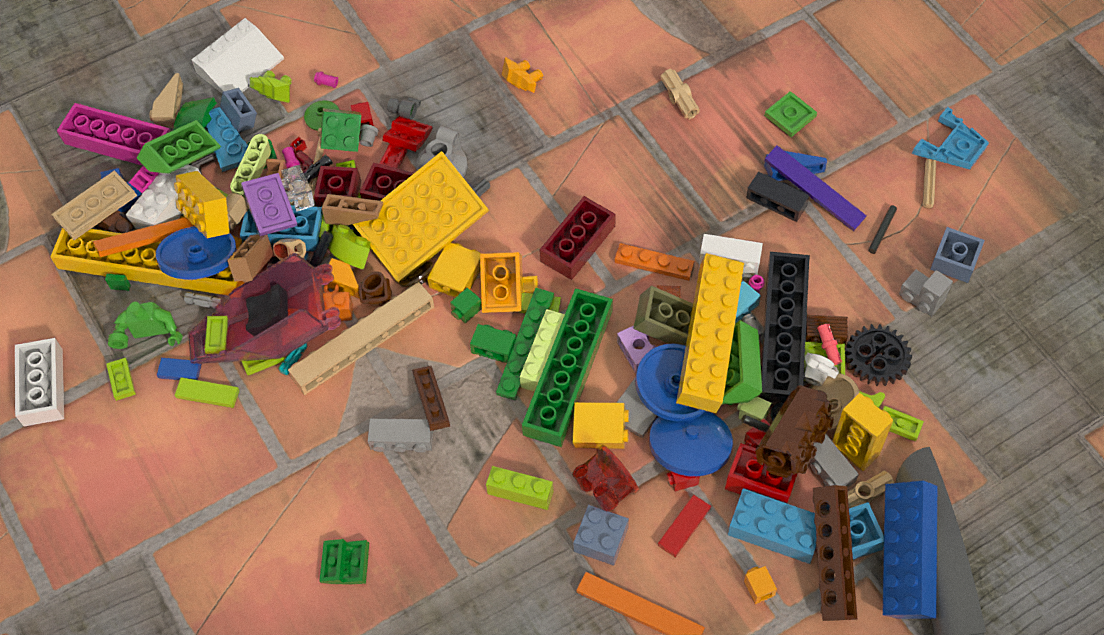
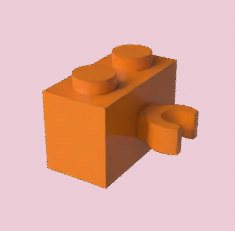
(340, 300)

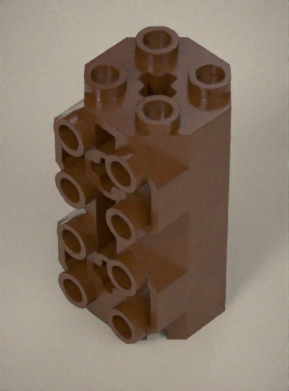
(796, 428)

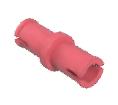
(829, 344)

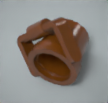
(375, 286)

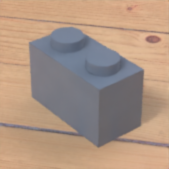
(238, 109)

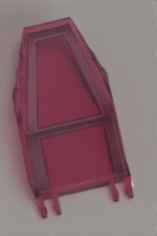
(304, 320)

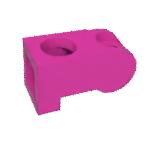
(143, 179)

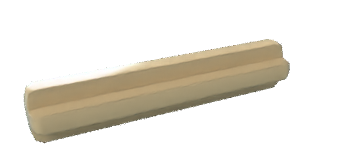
(929, 183)

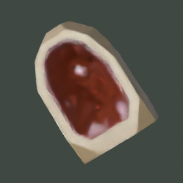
(288, 246)

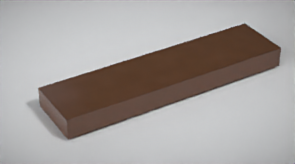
(431, 398)

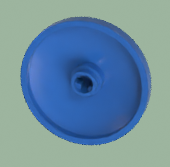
(192, 255)
(659, 380)
(691, 446)

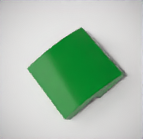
(193, 111)
(344, 562)

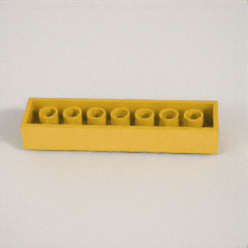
(710, 333)

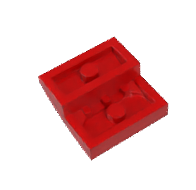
(407, 133)

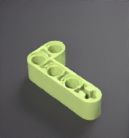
(252, 163)

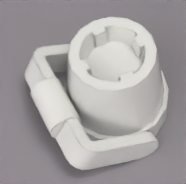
(818, 369)

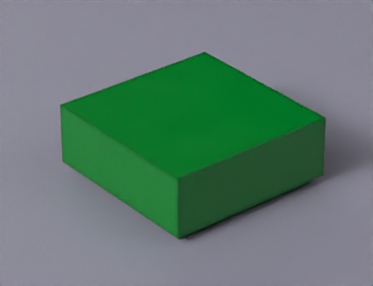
(118, 282)

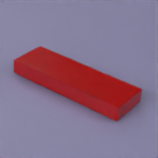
(684, 526)

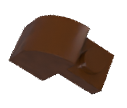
(115, 223)

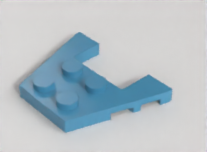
(959, 149)

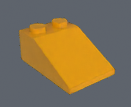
(501, 282)

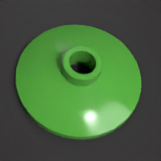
(313, 116)

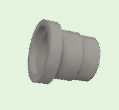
(368, 135)

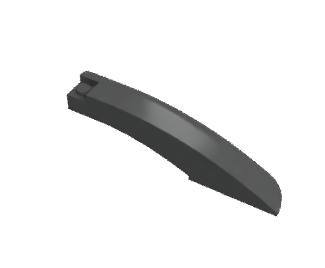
(956, 594)

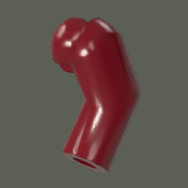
(305, 160)

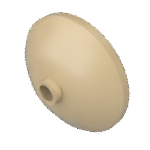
(839, 392)

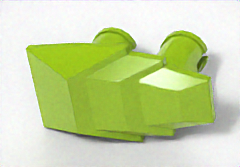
(272, 87)

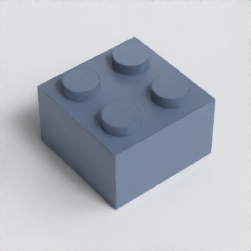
(957, 254)
(601, 535)

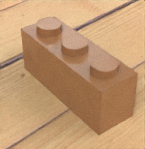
(250, 258)

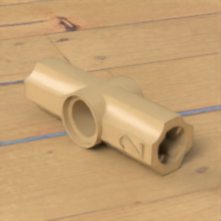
(680, 94)
(873, 488)

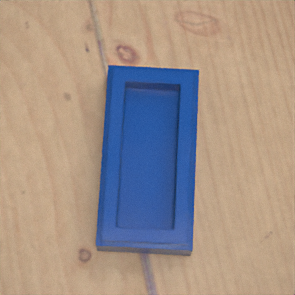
(178, 368)

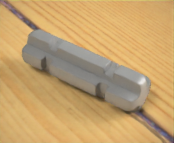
(202, 300)

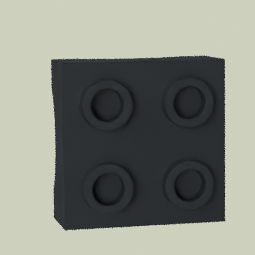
(266, 309)

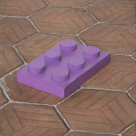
(269, 204)

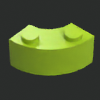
(348, 246)

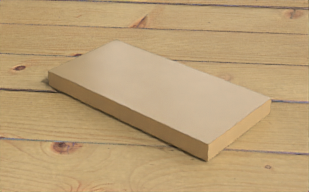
(94, 205)

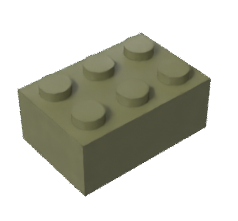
(663, 316)

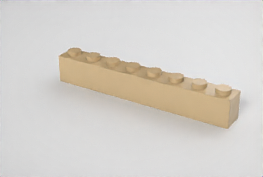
(361, 338)

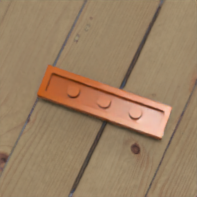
(654, 261)

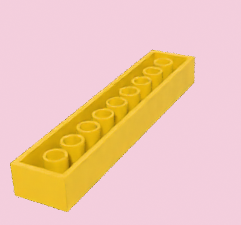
(137, 264)

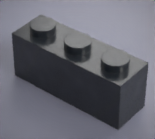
(777, 196)

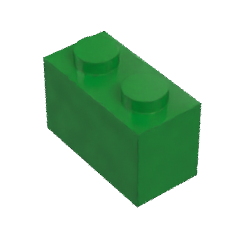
(492, 343)

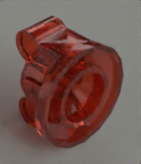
(606, 478)

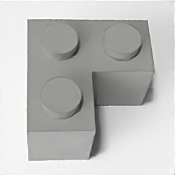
(926, 292)

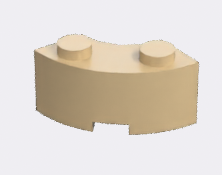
(236, 208)

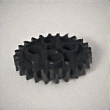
(891, 367)

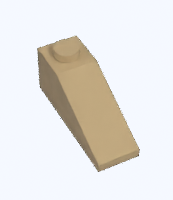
(168, 103)

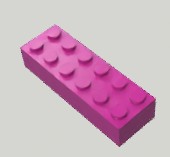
(107, 132)

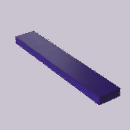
(815, 187)

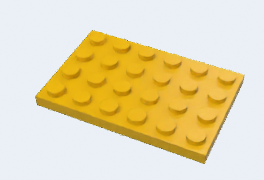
(422, 217)

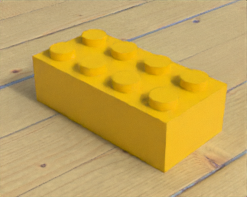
(202, 204)
(862, 431)

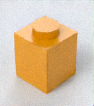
(760, 584)

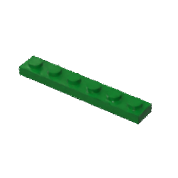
(510, 380)

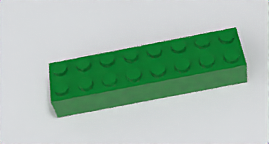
(567, 367)

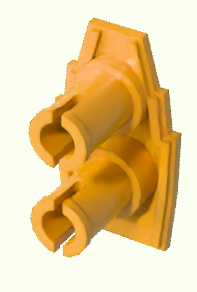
(517, 74)

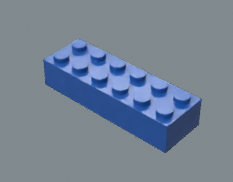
(910, 550)

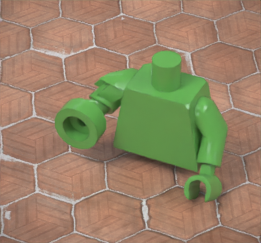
(143, 321)

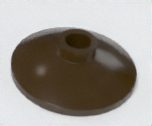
(418, 275)

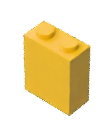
(455, 270)
(600, 425)

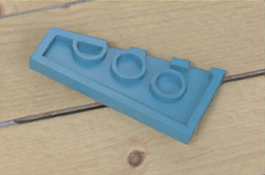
(231, 143)

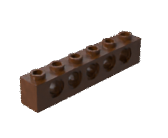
(841, 561)

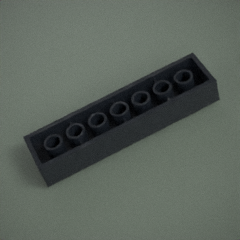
(784, 325)

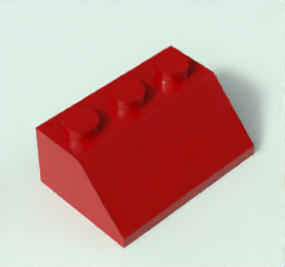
(750, 475)

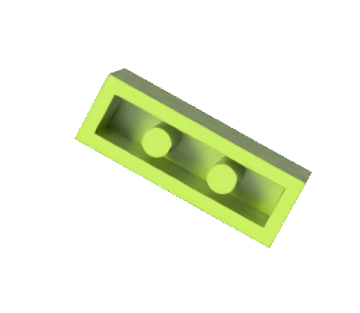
(519, 487)

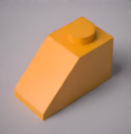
(343, 278)

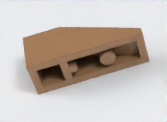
(349, 209)

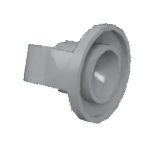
(448, 142)

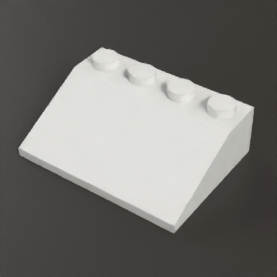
(237, 57)

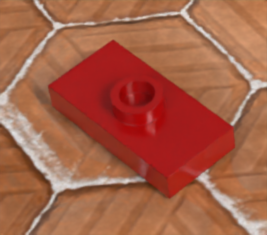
(393, 156)

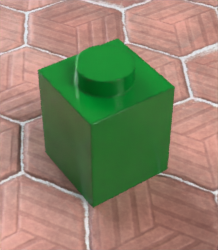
(466, 305)

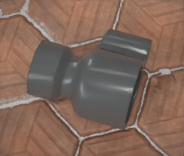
(405, 108)

